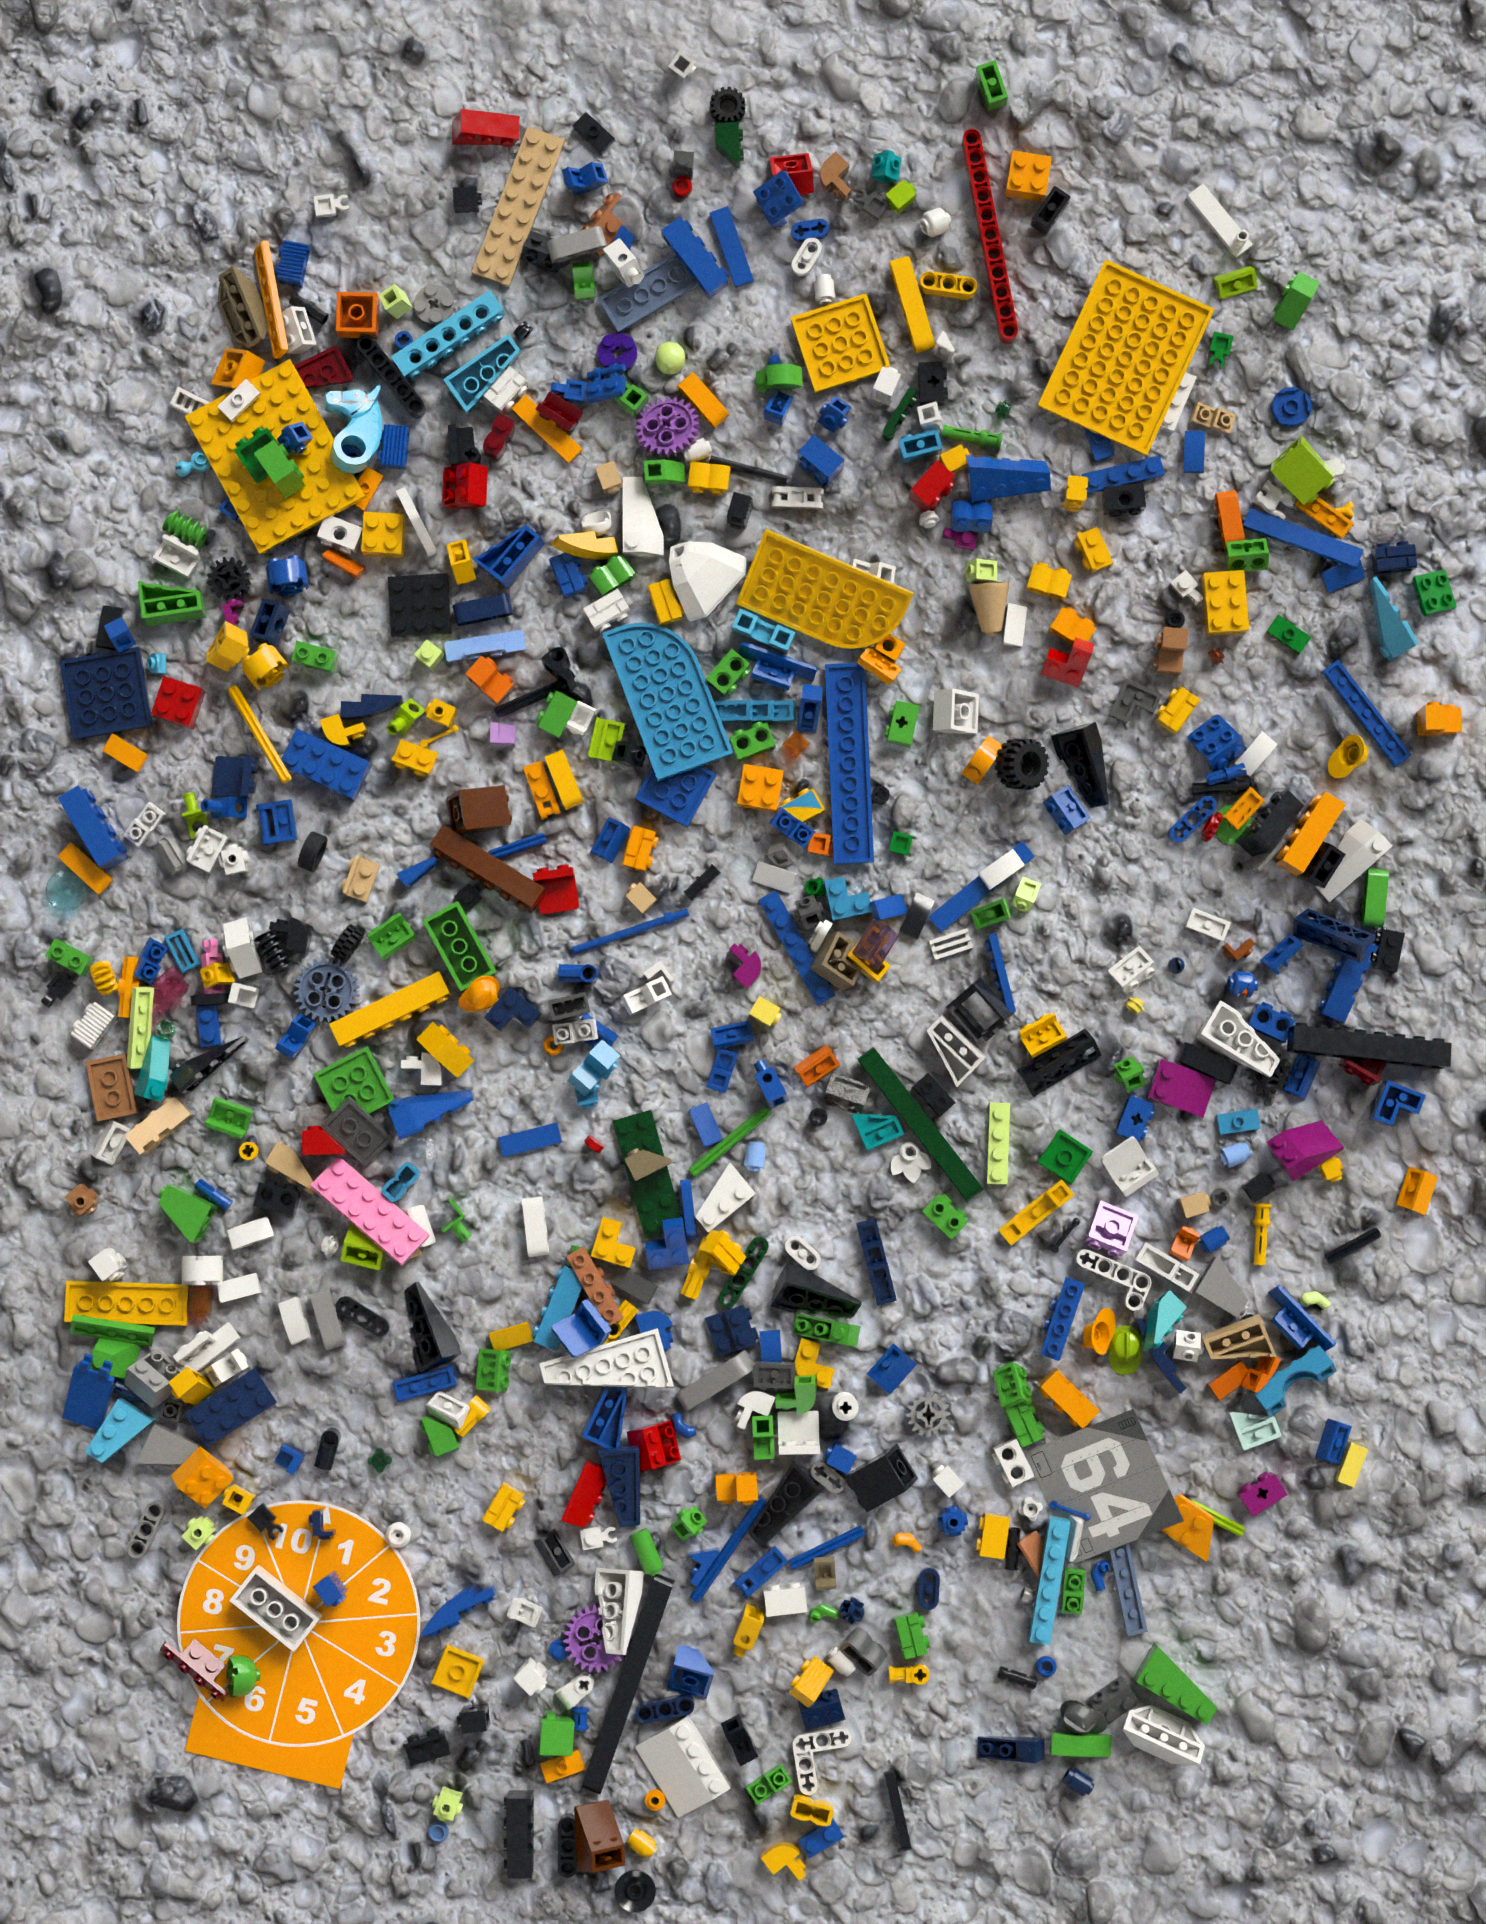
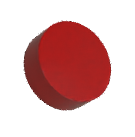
(682, 187)
(594, 1144)

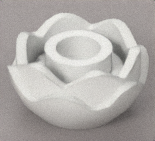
(402, 1530)

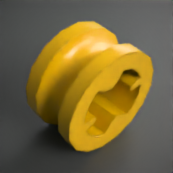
(244, 1146)

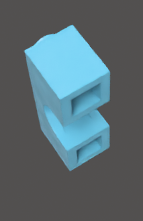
(762, 632)

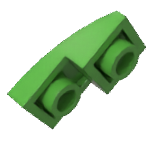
(1073, 1591)
(768, 1784)

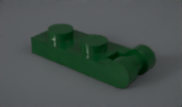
(899, 414)

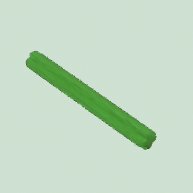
(728, 1142)

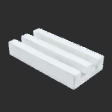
(967, 938)

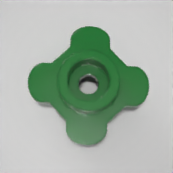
(811, 884)

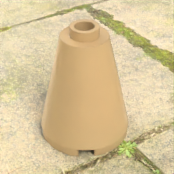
(989, 605)

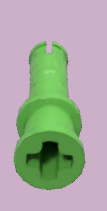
(981, 438)

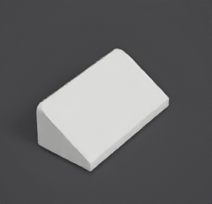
(944, 348)
(1014, 625)
(774, 877)
(111, 1142)
(419, 1215)
(239, 1287)
(448, 1409)
(1074, 1537)

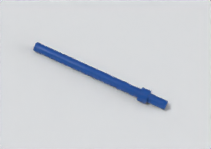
(668, 919)

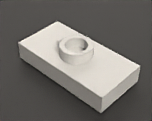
(239, 400)

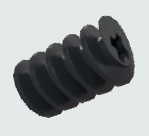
(272, 952)

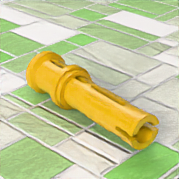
(1260, 1259)

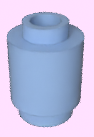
(1235, 1154)
(755, 1156)

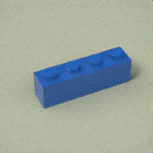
(694, 257)

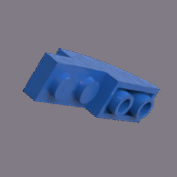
(450, 1614)

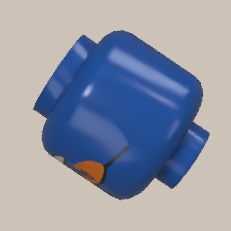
(1242, 984)

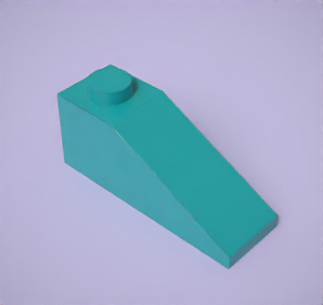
(154, 1070)

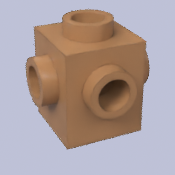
(76, 1197)

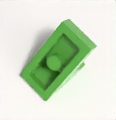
(990, 914)

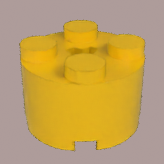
(264, 666)

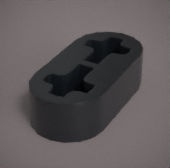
(209, 999)

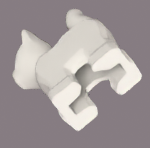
(1271, 500)

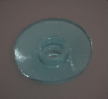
(57, 893)

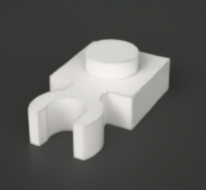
(327, 205)
(594, 1537)

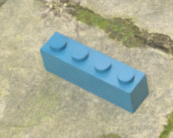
(561, 1306)

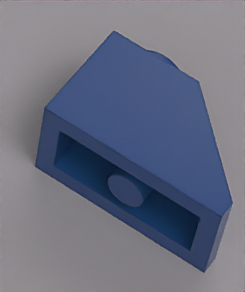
(809, 708)

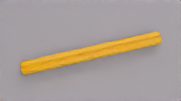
(259, 734)

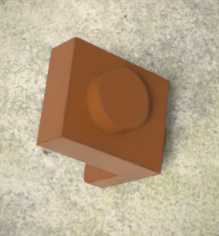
(1243, 950)

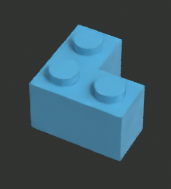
(842, 905)
(594, 1068)

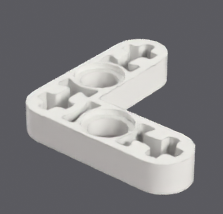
(416, 521)
(807, 1753)

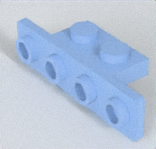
(487, 645)

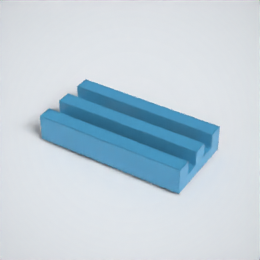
(189, 966)

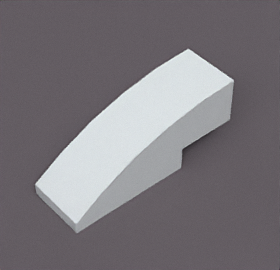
(1168, 1268)

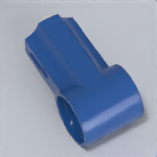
(575, 973)

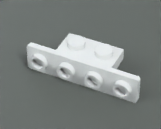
(205, 1347)

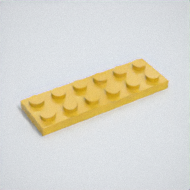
(128, 1302)

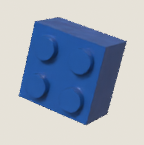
(820, 461)

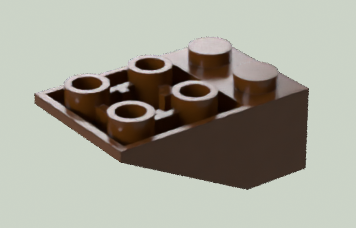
(597, 1838)

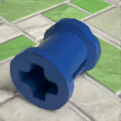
(580, 1717)

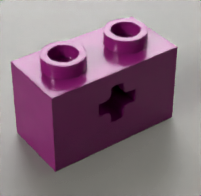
(1273, 1492)

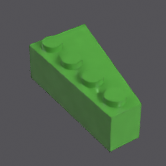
(1168, 1681)

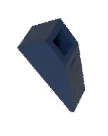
(1011, 1748)

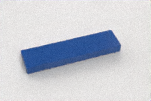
(731, 247)

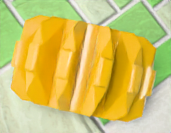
(104, 977)

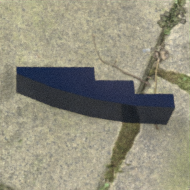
(876, 1261)
(1165, 1365)

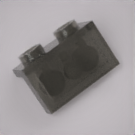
(846, 1093)

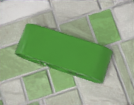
(1374, 898)

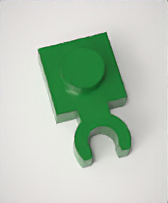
(1220, 347)

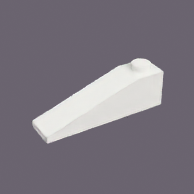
(640, 524)
(1362, 848)
(1233, 1037)

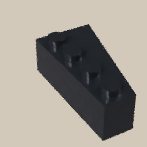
(789, 1499)
(520, 1834)

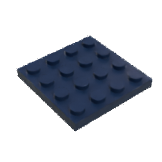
(106, 693)

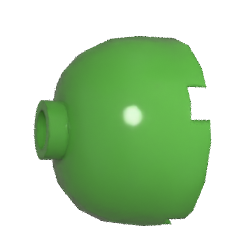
(241, 1675)

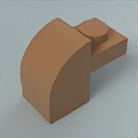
(831, 173)

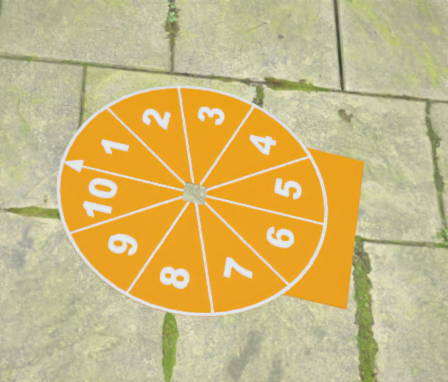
(339, 1676)

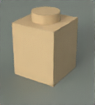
(609, 477)
(640, 897)
(1194, 1204)

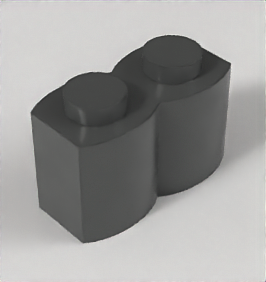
(863, 1651)

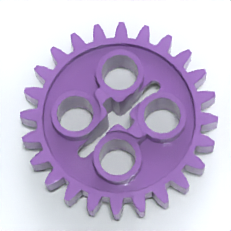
(667, 427)
(601, 1658)

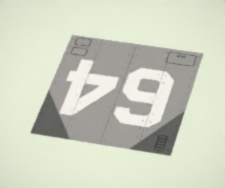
(1112, 1478)

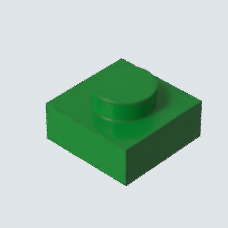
(900, 843)

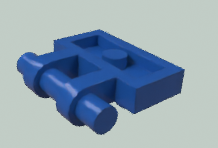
(608, 388)

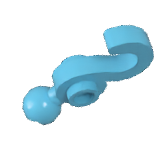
(198, 462)

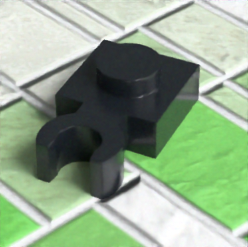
(263, 1518)

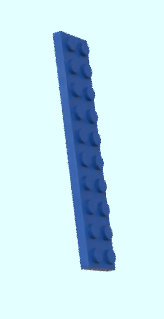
(849, 763)

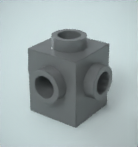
(809, 912)

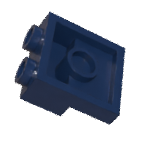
(731, 1330)

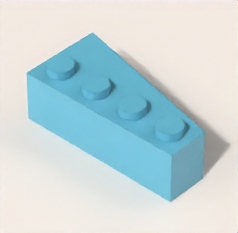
(478, 374)

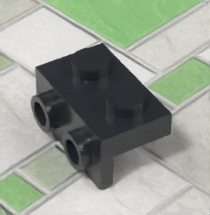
(537, 253)

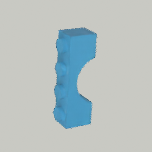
(1312, 1365)

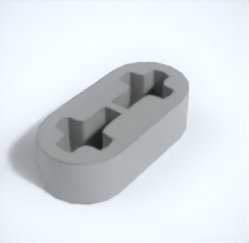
(830, 1473)

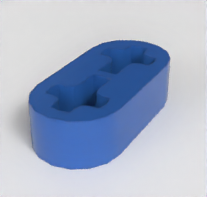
(810, 225)

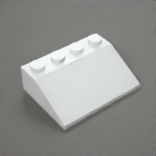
(683, 1766)

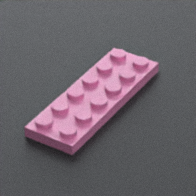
(370, 1210)

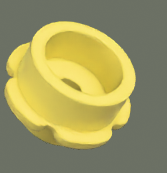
(1134, 1005)

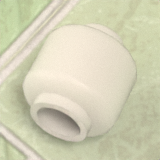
(935, 222)

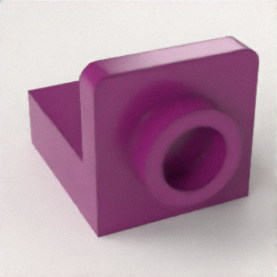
(228, 608)

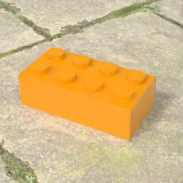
(1310, 834)

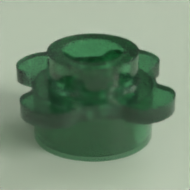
(379, 1466)

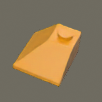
(236, 367)

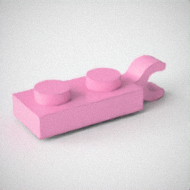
(212, 956)

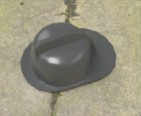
(1081, 1718)

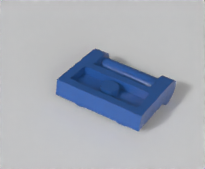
(283, 822)

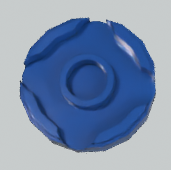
(1291, 407)

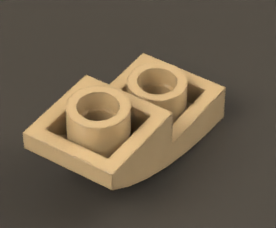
(1212, 418)

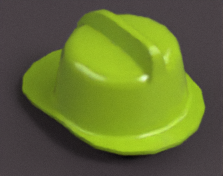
(1125, 1350)

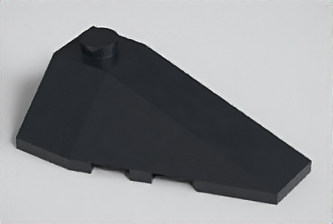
(194, 1071)
(433, 1336)

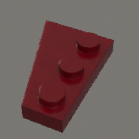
(324, 369)

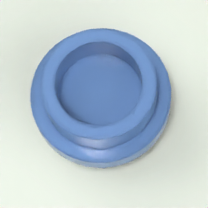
(438, 1831)

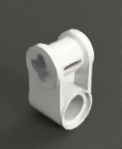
(573, 1692)

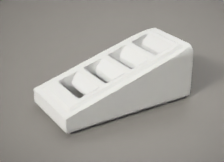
(179, 391)

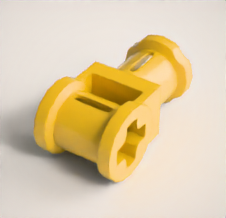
(906, 1674)

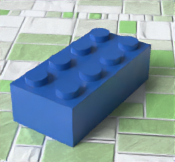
(325, 764)
(93, 828)

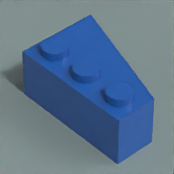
(606, 1418)

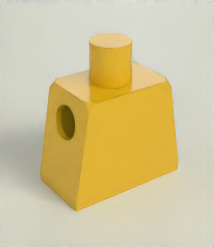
(748, 1629)

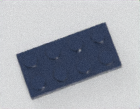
(230, 1408)

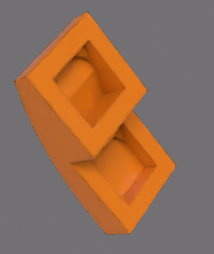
(821, 845)
(1264, 1370)

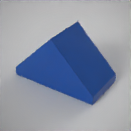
(777, 408)

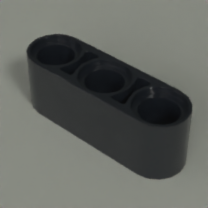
(1207, 1063)
(563, 1854)

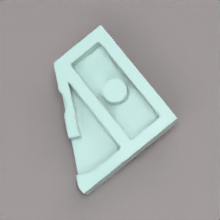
(1254, 1429)

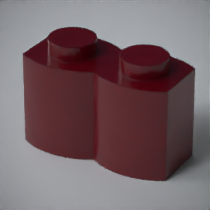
(502, 432)

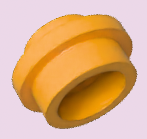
(546, 1045)
(655, 1793)

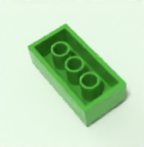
(459, 945)

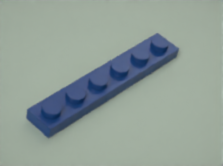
(795, 946)

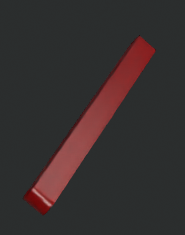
(985, 227)

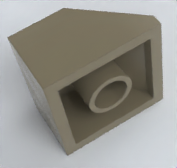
(645, 1163)

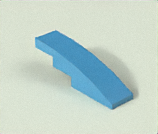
(756, 711)

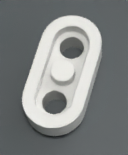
(805, 257)
(817, 939)
(802, 1252)

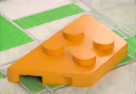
(1195, 1530)

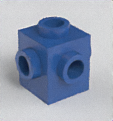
(834, 414)
(295, 438)
(949, 1513)

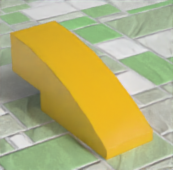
(586, 545)

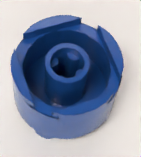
(286, 576)

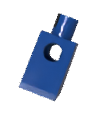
(774, 1090)

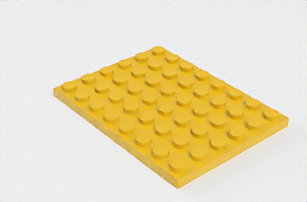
(1125, 357)
(261, 506)

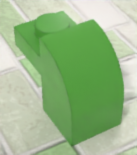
(583, 280)
(779, 376)
(632, 400)
(803, 1396)
(763, 1438)

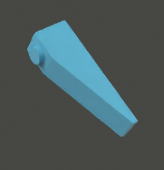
(1393, 634)

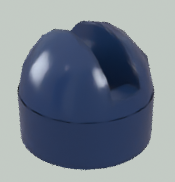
(1172, 967)

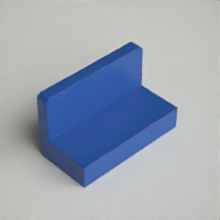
(891, 1369)

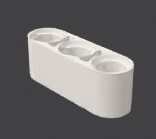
(535, 1226)

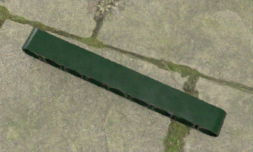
(920, 1124)

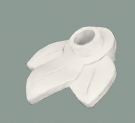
(910, 1165)

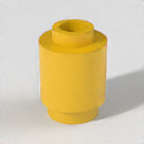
(642, 1843)

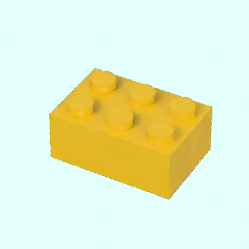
(1224, 603)

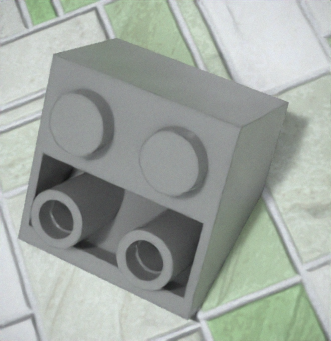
(151, 1377)

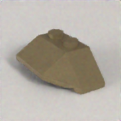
(241, 308)

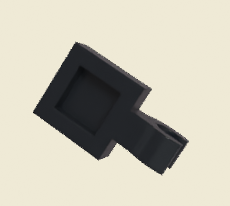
(470, 896)
(59, 987)

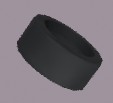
(312, 851)

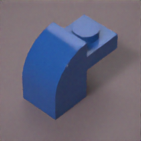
(585, 179)
(296, 1036)
(655, 1319)

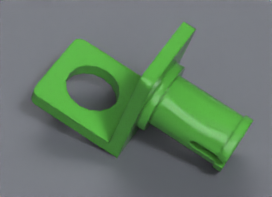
(455, 1224)

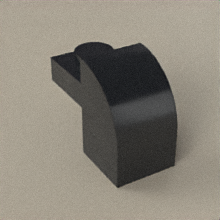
(298, 934)
(739, 1739)

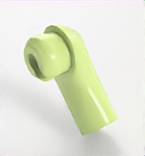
(1314, 1298)

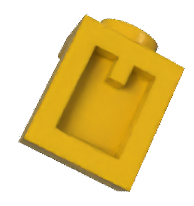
(217, 975)

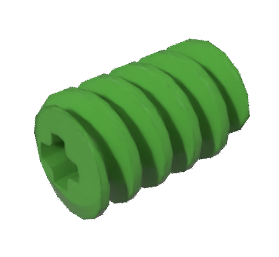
(185, 529)

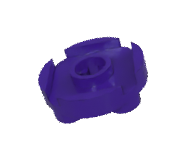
(617, 341)

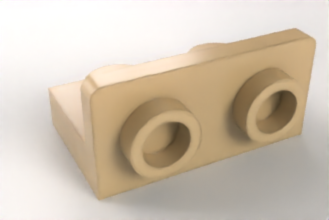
(360, 878)

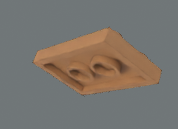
(111, 1087)

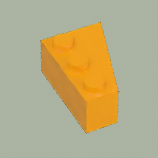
(1067, 1398)

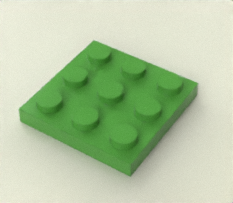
(355, 1077)

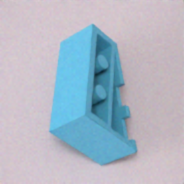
(118, 1429)

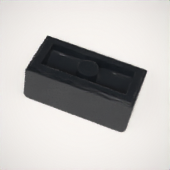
(554, 1552)

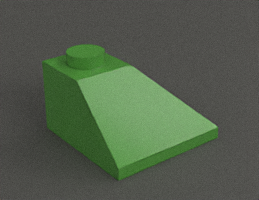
(119, 1353)

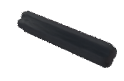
(1352, 1245)

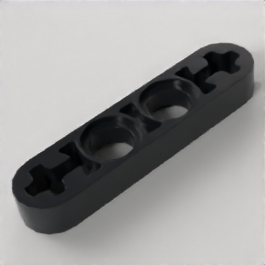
(897, 1810)

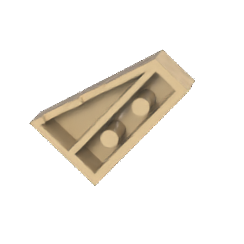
(159, 1125)
(1239, 1339)

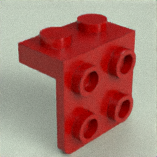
(559, 889)

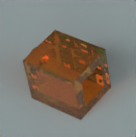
(200, 1300)

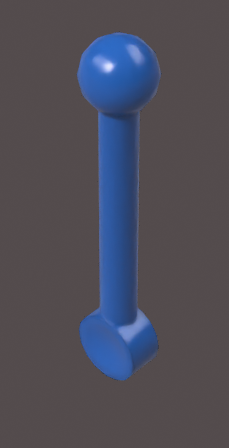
(1054, 1504)

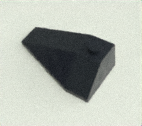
(1083, 755)
(804, 1290)

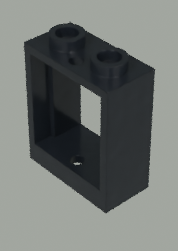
(968, 1021)

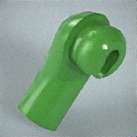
(821, 1611)

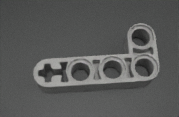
(715, 1380)

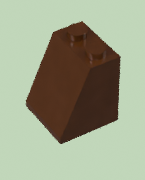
(479, 809)

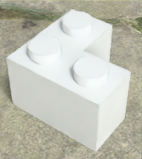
(241, 948)

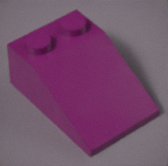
(1180, 1088)
(1303, 1148)

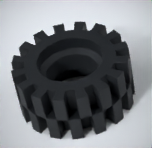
(727, 94)
(347, 943)

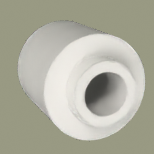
(824, 289)
(698, 451)
(840, 1662)

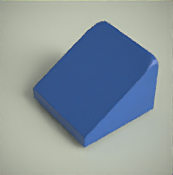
(626, 236)

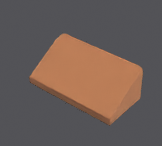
(1032, 1549)

